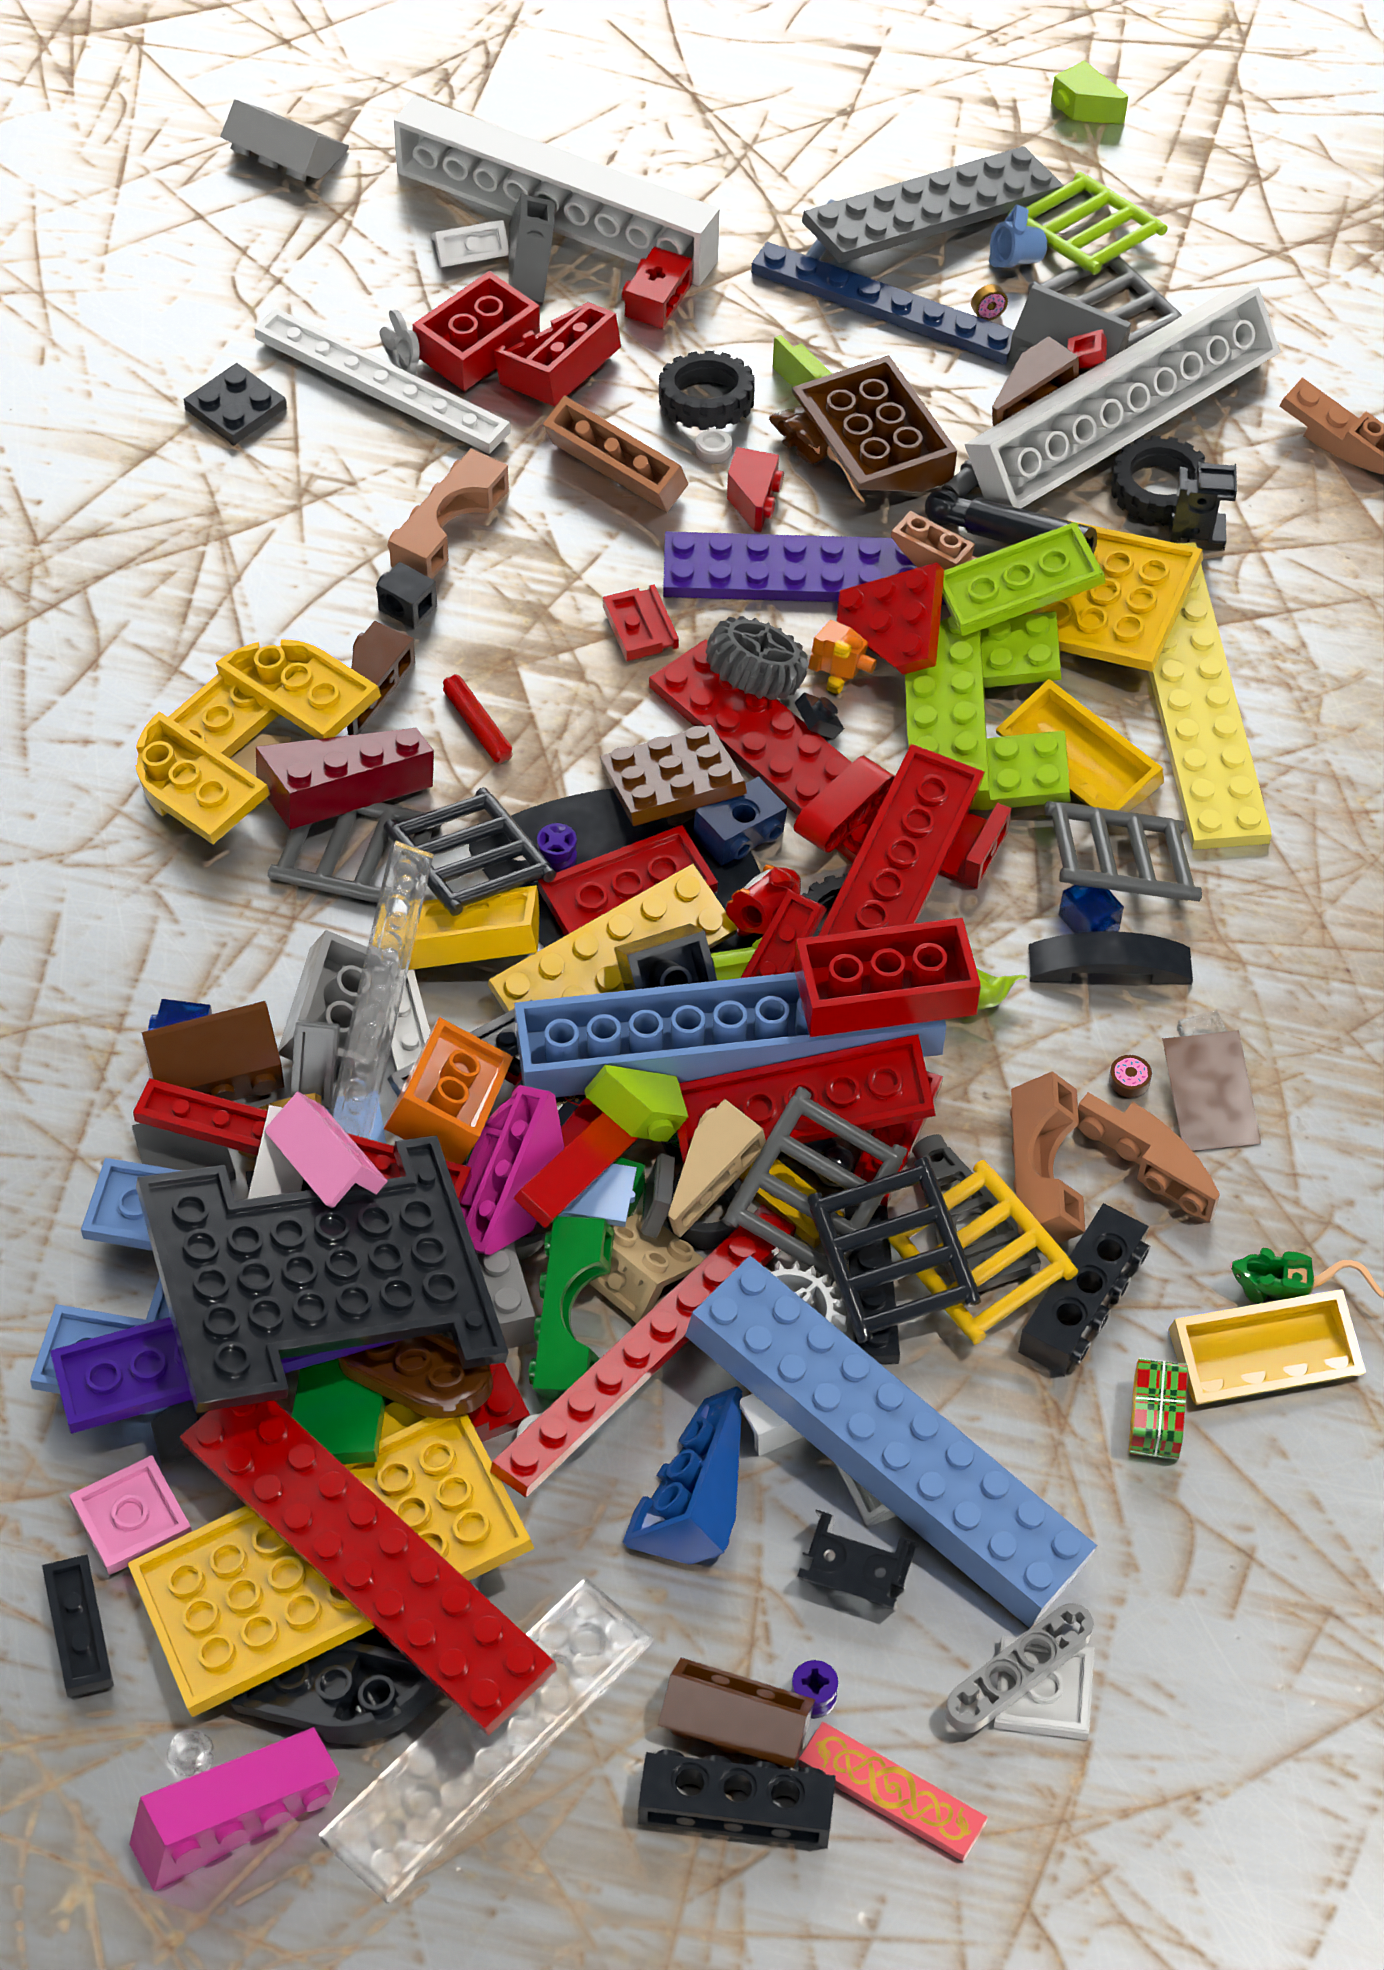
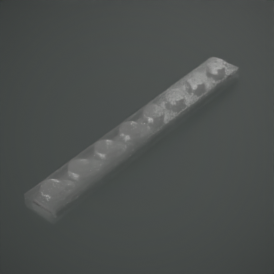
(380, 989)

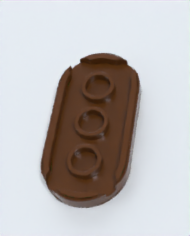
(421, 1376)

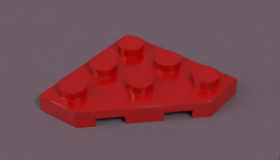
(898, 616)

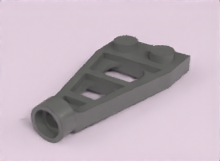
(949, 1168)

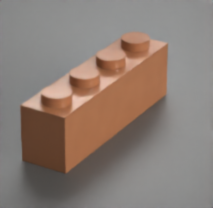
(616, 454)

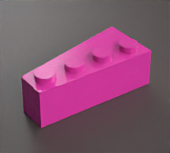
(230, 1806)

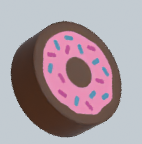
(1130, 1076)

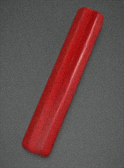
(477, 718)

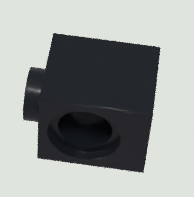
(406, 595)

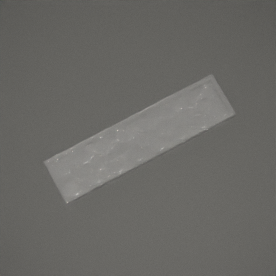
(460, 1770)

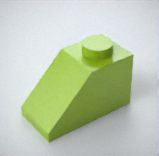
(1088, 95)
(639, 1101)

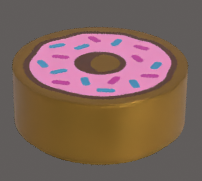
(989, 302)

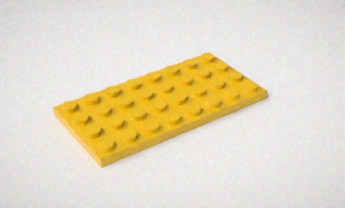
(246, 1607)

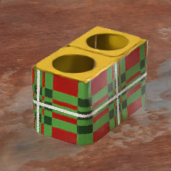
(1158, 1408)

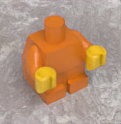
(841, 654)

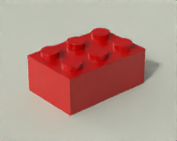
(467, 327)

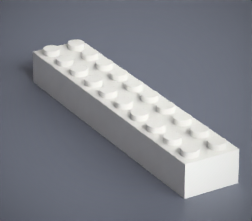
(589, 199)
(1123, 398)

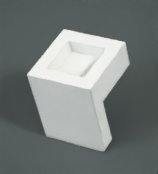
(768, 1427)

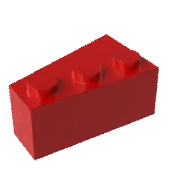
(560, 356)

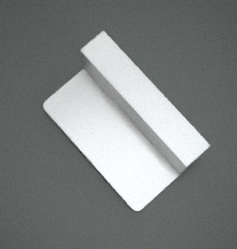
(471, 243)

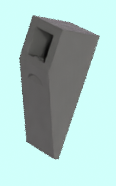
(530, 246)

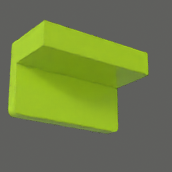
(796, 363)

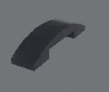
(1110, 953)

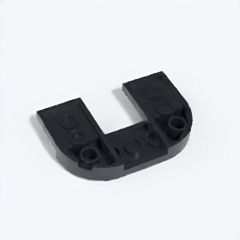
(346, 1692)

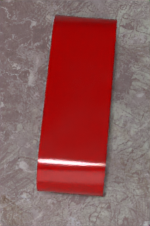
(844, 804)

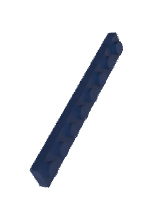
(883, 302)

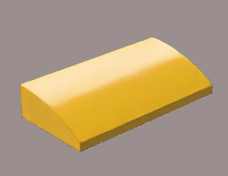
(1101, 762)
(482, 931)
(1267, 1347)

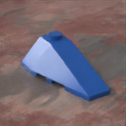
(698, 1490)

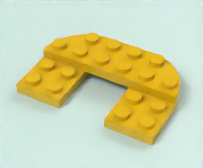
(187, 754)

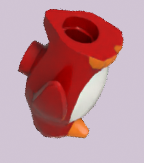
(760, 899)

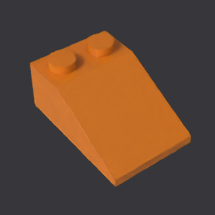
(450, 1090)

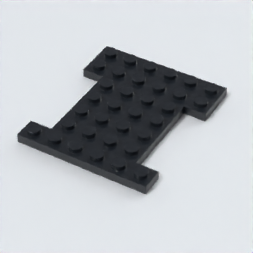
(311, 1278)

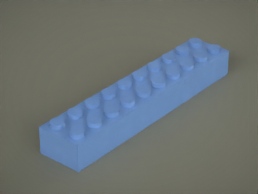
(681, 1032)
(890, 1441)

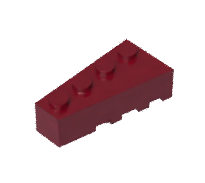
(343, 773)

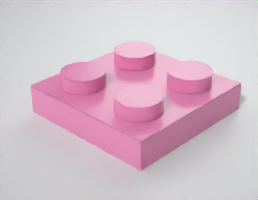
(129, 1514)

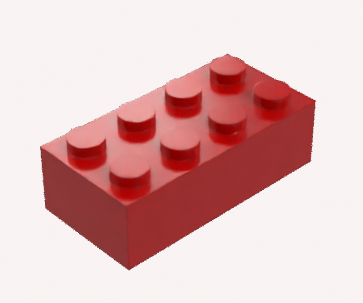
(886, 977)

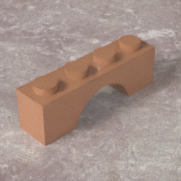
(470, 487)
(1042, 1118)

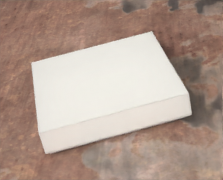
(1055, 1705)

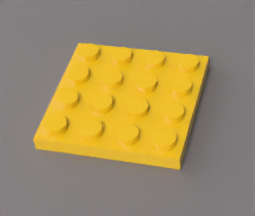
(1136, 606)

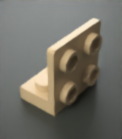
(644, 1267)

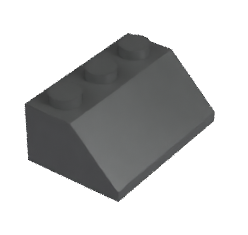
(1062, 318)

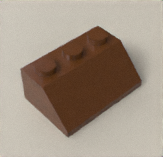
(218, 1054)

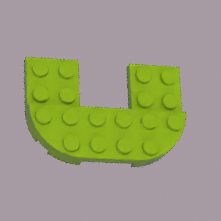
(949, 709)

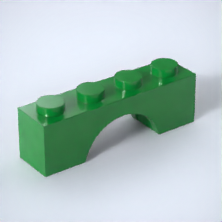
(577, 1254)

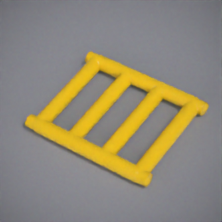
(1034, 1236)

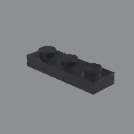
(77, 1625)

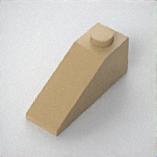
(718, 1154)

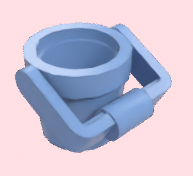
(1015, 243)

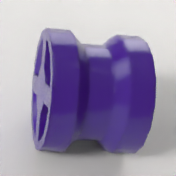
(562, 842)
(816, 1672)

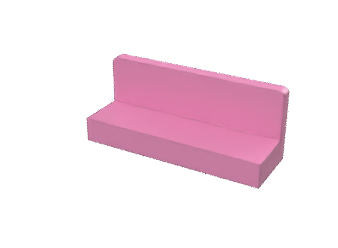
(322, 1150)

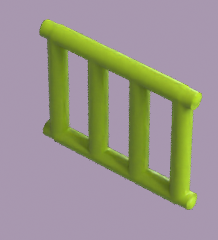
(1102, 197)

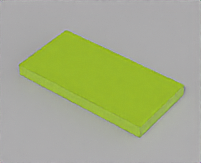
(1020, 578)

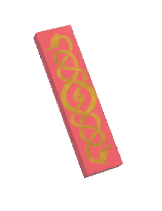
(894, 1791)

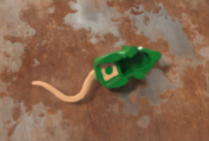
(1287, 1275)

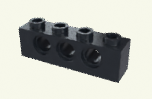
(1060, 1345)
(754, 1818)

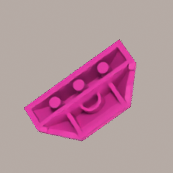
(508, 1154)

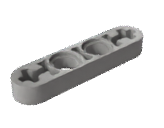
(1016, 1664)

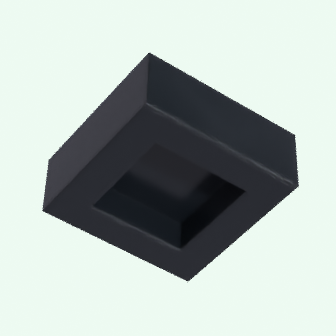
(819, 715)

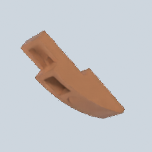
(1336, 428)
(930, 543)
(1163, 1157)

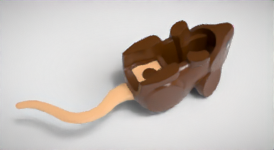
(806, 438)

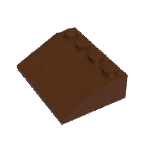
(879, 428)

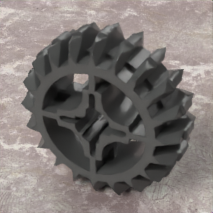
(756, 658)

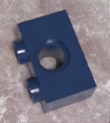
(740, 823)

